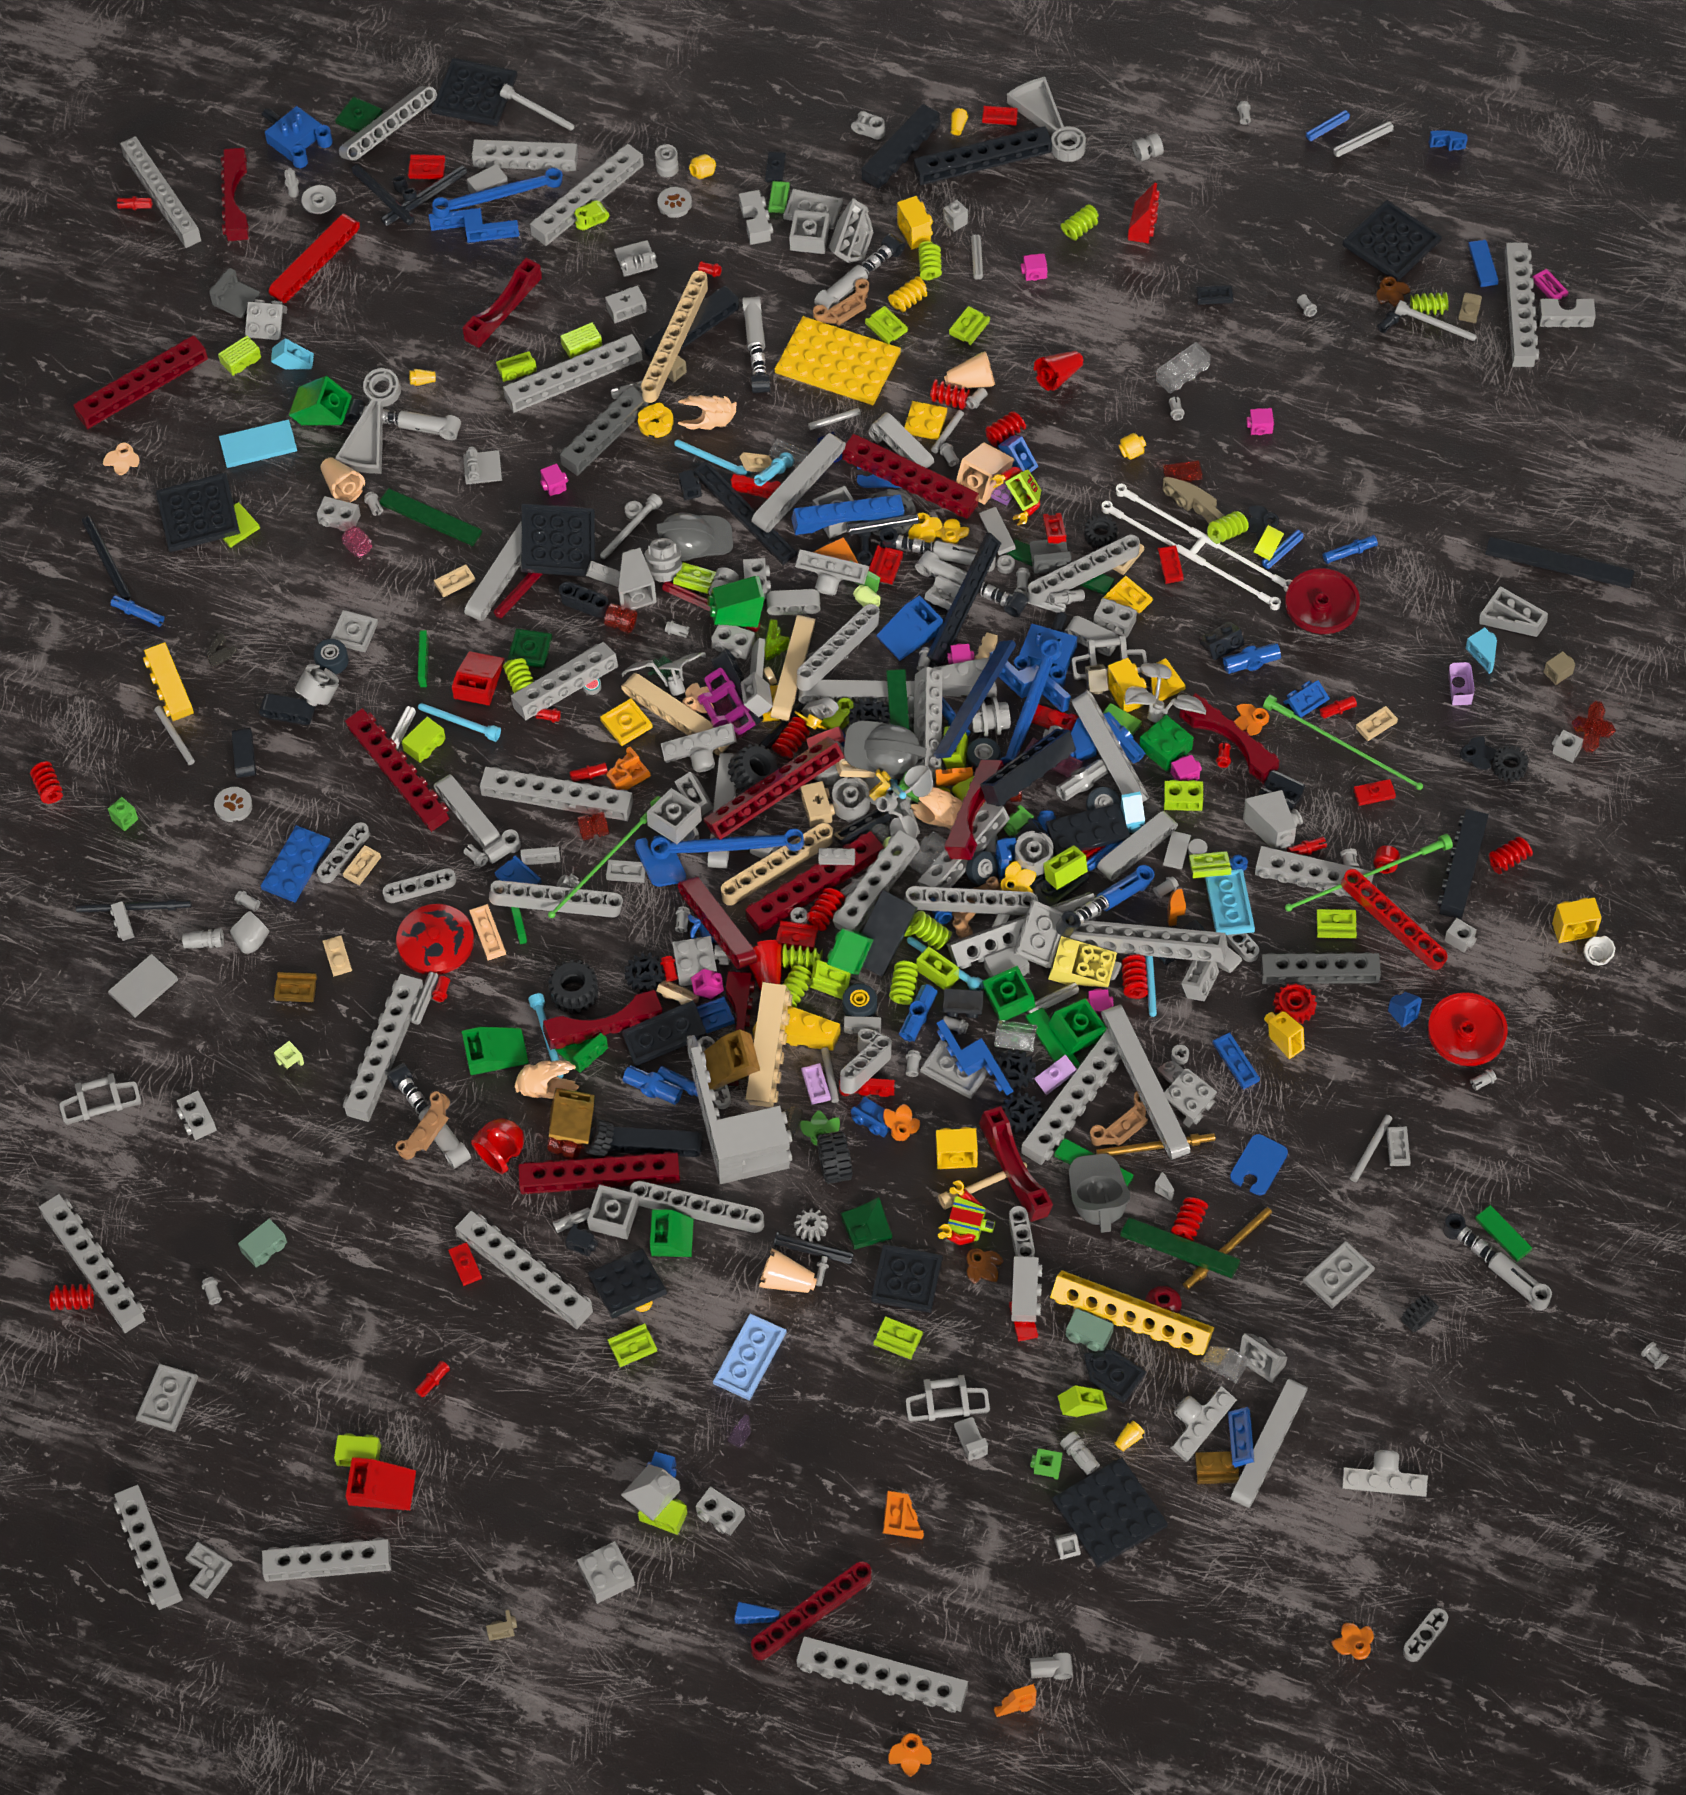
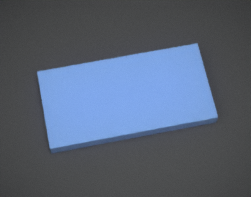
(749, 1356)

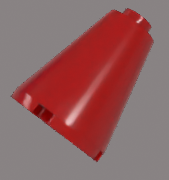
(1057, 368)
(768, 963)

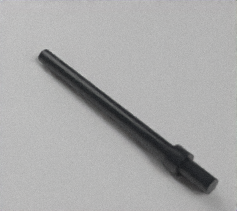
(170, 904)

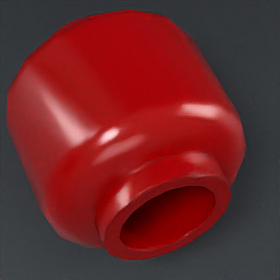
(1384, 856)

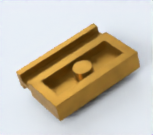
(295, 987)
(1215, 1468)

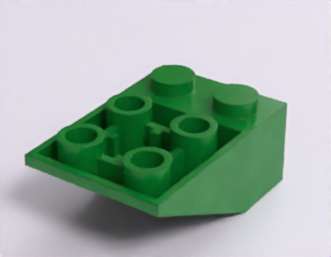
(494, 1048)

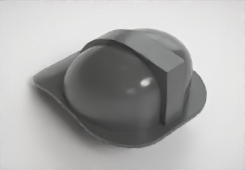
(697, 534)
(882, 747)
(1098, 1190)

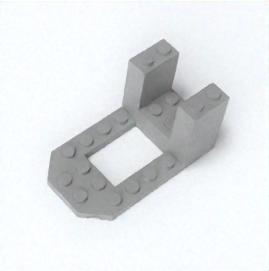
(742, 1143)

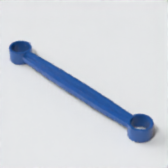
(497, 192)
(1032, 701)
(727, 844)

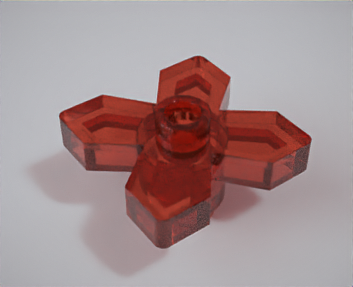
(1593, 726)

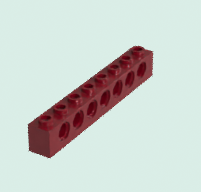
(140, 382)
(910, 476)
(774, 788)
(431, 817)
(762, 921)
(590, 1180)

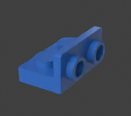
(1307, 699)
(1004, 853)
(871, 1116)

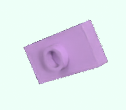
(1055, 1074)
(815, 1084)

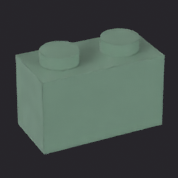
(262, 1243)
(1089, 1330)

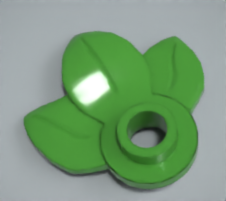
(819, 1125)

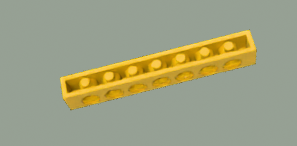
(1123, 1302)

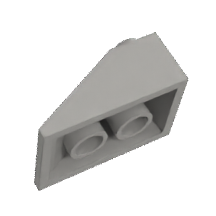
(1262, 1357)

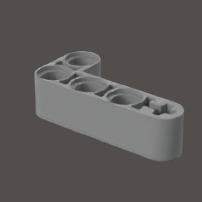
(900, 440)
(873, 1055)

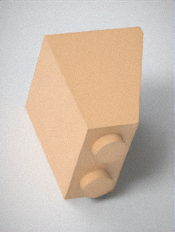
(981, 466)

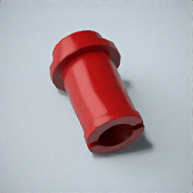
(714, 270)
(549, 714)
(1223, 759)
(669, 968)
(439, 993)

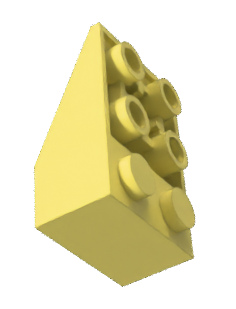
(1082, 964)

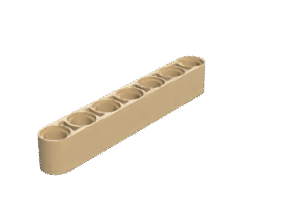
(794, 659)
(667, 707)
(773, 871)

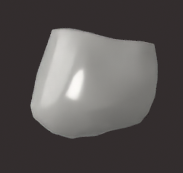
(249, 933)

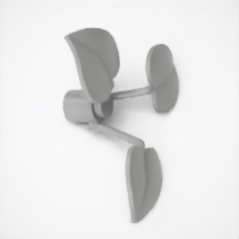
(675, 681)
(1140, 695)
(920, 782)

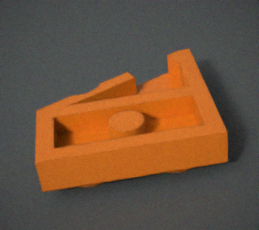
(900, 1517)
(1018, 1699)

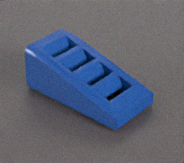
(751, 1613)

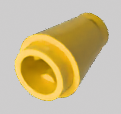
(958, 121)
(420, 377)
(1129, 1436)

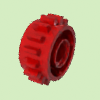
(1297, 994)

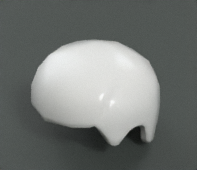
(1599, 950)

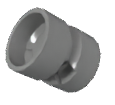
(1147, 147)
(666, 160)
(722, 577)

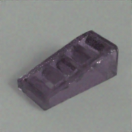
(740, 1432)

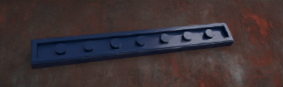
(974, 699)

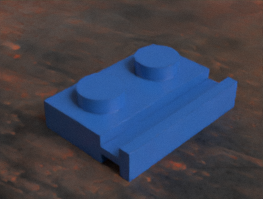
(517, 872)
(715, 1015)

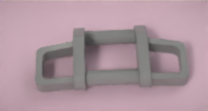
(1121, 641)
(116, 1105)
(964, 1410)

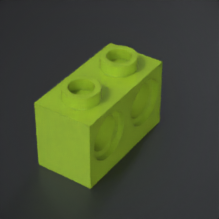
(1183, 799)

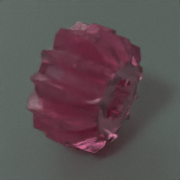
(356, 541)

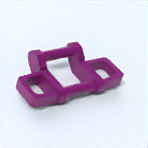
(714, 695)

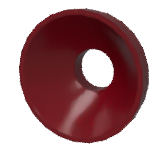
(1175, 1301)

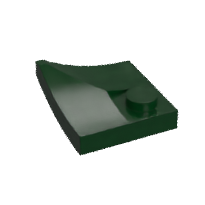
(866, 1224)

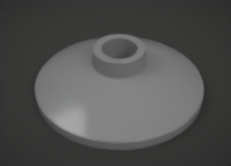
(318, 199)

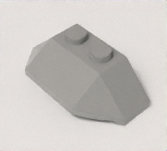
(852, 233)

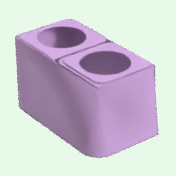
(1465, 671)

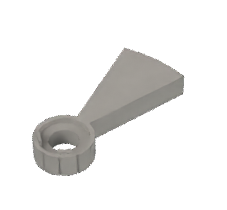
(1037, 104)
(364, 445)

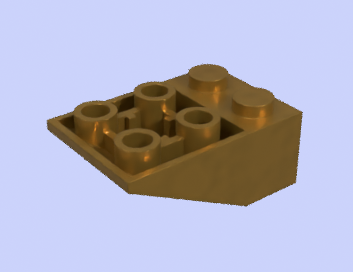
(731, 1059)
(571, 1116)

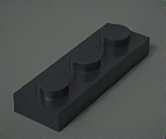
(862, 826)

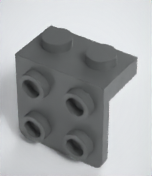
(232, 295)
(1048, 556)

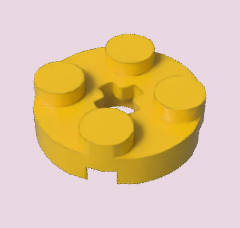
(655, 411)

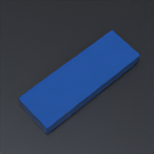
(1483, 263)
(1236, 1060)
(1241, 1437)

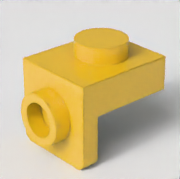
(881, 788)

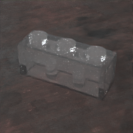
(1183, 367)

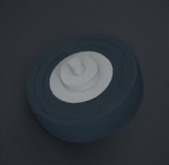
(1101, 797)
(981, 867)

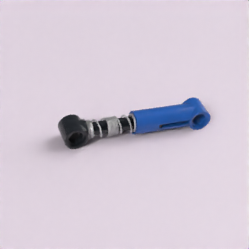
(1106, 900)

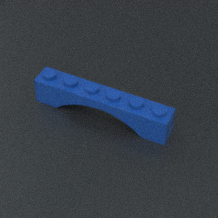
(814, 518)

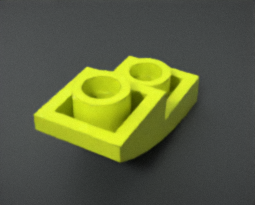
(1268, 542)

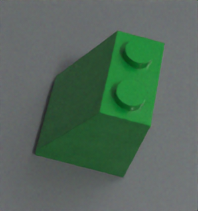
(320, 403)
(737, 603)

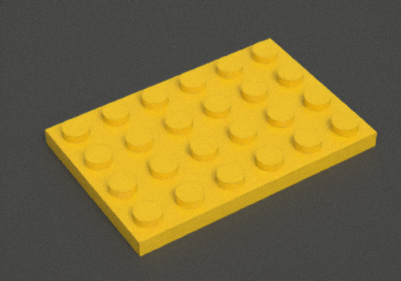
(837, 360)

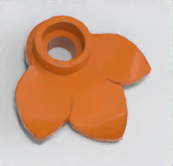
(1249, 720)
(902, 1120)
(1352, 1638)
(910, 1757)

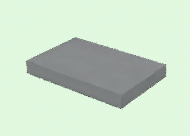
(815, 203)
(1039, 934)
(143, 985)
(942, 1068)
(1338, 1274)
(167, 1397)

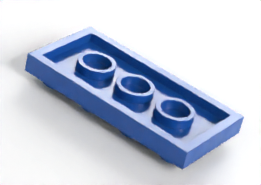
(295, 864)

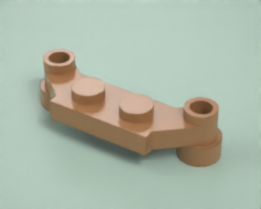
(846, 308)
(962, 918)
(1123, 1127)
(427, 1128)

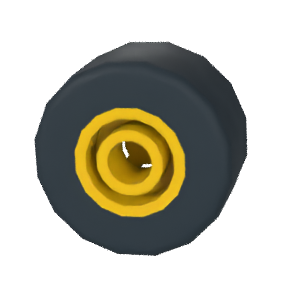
(866, 1004)

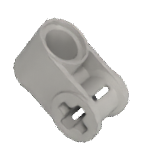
(870, 125)

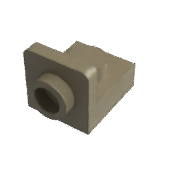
(1470, 307)
(502, 1629)

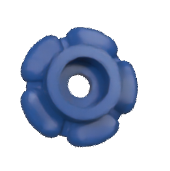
(1238, 858)

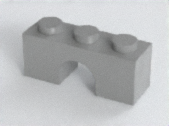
(753, 206)
(1554, 316)

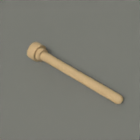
(947, 1199)

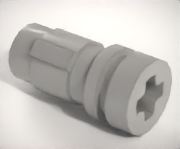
(203, 939)
(1080, 1454)

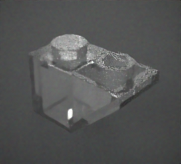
(1225, 1362)

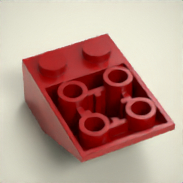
(1144, 216)
(477, 678)
(379, 1485)

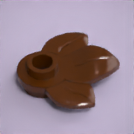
(1392, 291)
(984, 1268)

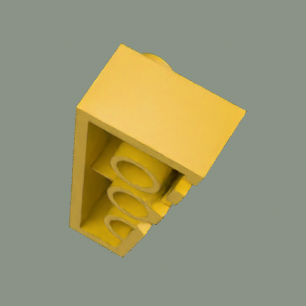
(168, 682)
(810, 1030)

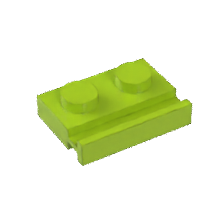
(886, 325)
(969, 325)
(694, 578)
(1210, 864)
(1336, 923)
(829, 979)
(898, 1338)
(632, 1345)

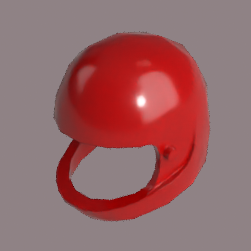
(498, 1143)

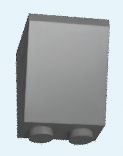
(635, 582)
(1271, 819)

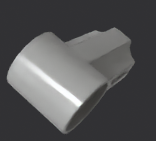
(501, 846)
(1057, 1666)

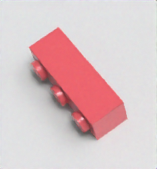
(835, 734)

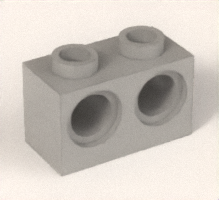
(342, 513)
(753, 565)
(1113, 620)
(735, 636)
(1199, 979)
(198, 1114)
(723, 1507)

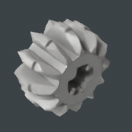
(818, 1223)

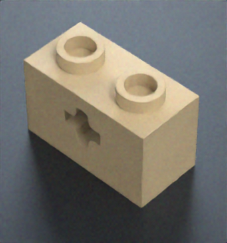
(816, 803)

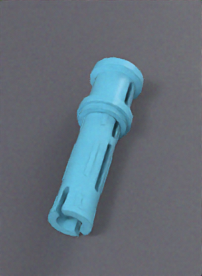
(777, 466)

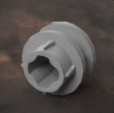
(663, 559)
(991, 717)

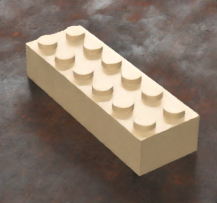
(768, 1044)

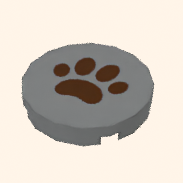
(674, 202)
(233, 804)

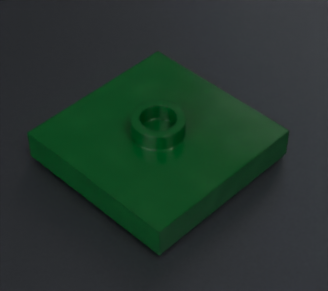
(358, 115)
(531, 646)

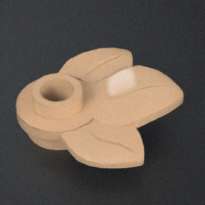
(120, 460)
(691, 694)

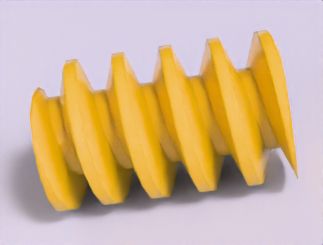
(908, 294)

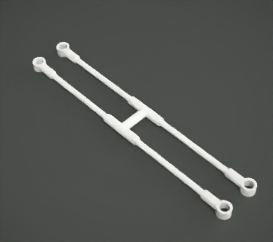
(1191, 554)

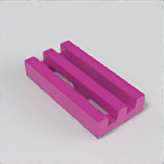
(1547, 286)

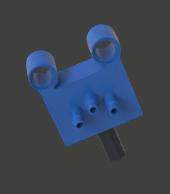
(295, 133)
(1032, 654)

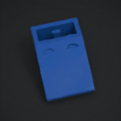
(910, 628)

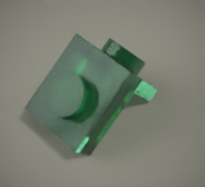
(659, 662)

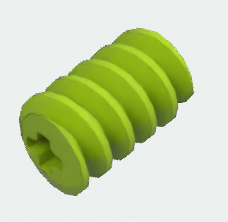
(1080, 222)
(929, 260)
(1429, 303)
(1227, 527)
(518, 674)
(929, 930)
(805, 958)
(797, 982)
(903, 982)

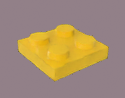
(925, 420)
(626, 722)

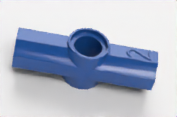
(1251, 658)
(1128, 744)
(921, 1004)
(652, 1085)

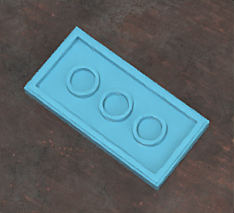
(258, 443)
(1230, 903)

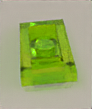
(775, 643)

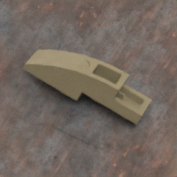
(1190, 497)

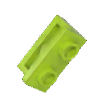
(516, 366)

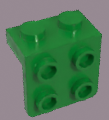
(584, 1053)

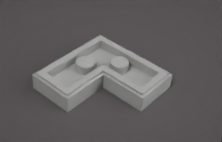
(212, 1568)

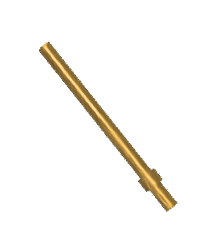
(1194, 1140)
(1200, 1272)

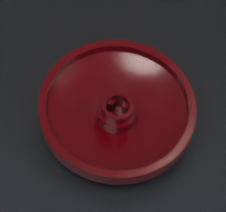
(1322, 601)

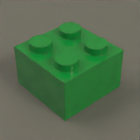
(1166, 742)
(1009, 994)
(1077, 1026)

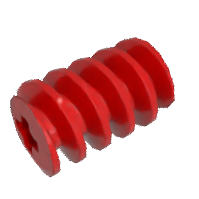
(949, 395)
(1004, 428)
(791, 738)
(46, 782)
(1509, 853)
(825, 908)
(1134, 976)
(1189, 1217)
(72, 1297)

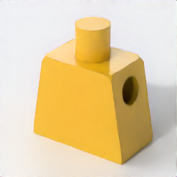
(1285, 1033)

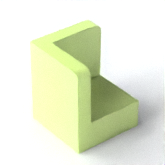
(288, 1055)

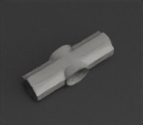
(1082, 779)

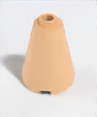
(971, 373)
(342, 480)
(786, 1274)

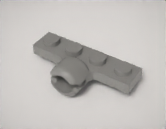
(831, 571)
(699, 746)
(1200, 1420)
(1385, 1477)

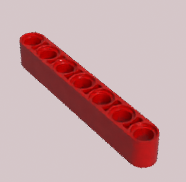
(314, 258)
(1396, 928)

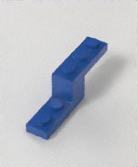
(474, 226)
(1022, 680)
(973, 1057)

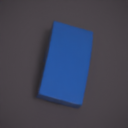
(1451, 139)

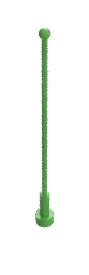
(1270, 703)
(643, 820)
(1444, 842)

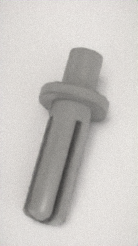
(821, 1271)

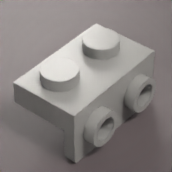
(942, 592)

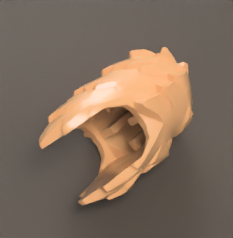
(715, 412)
(938, 808)
(542, 1079)

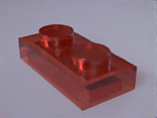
(1183, 471)

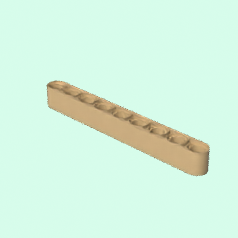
(674, 336)

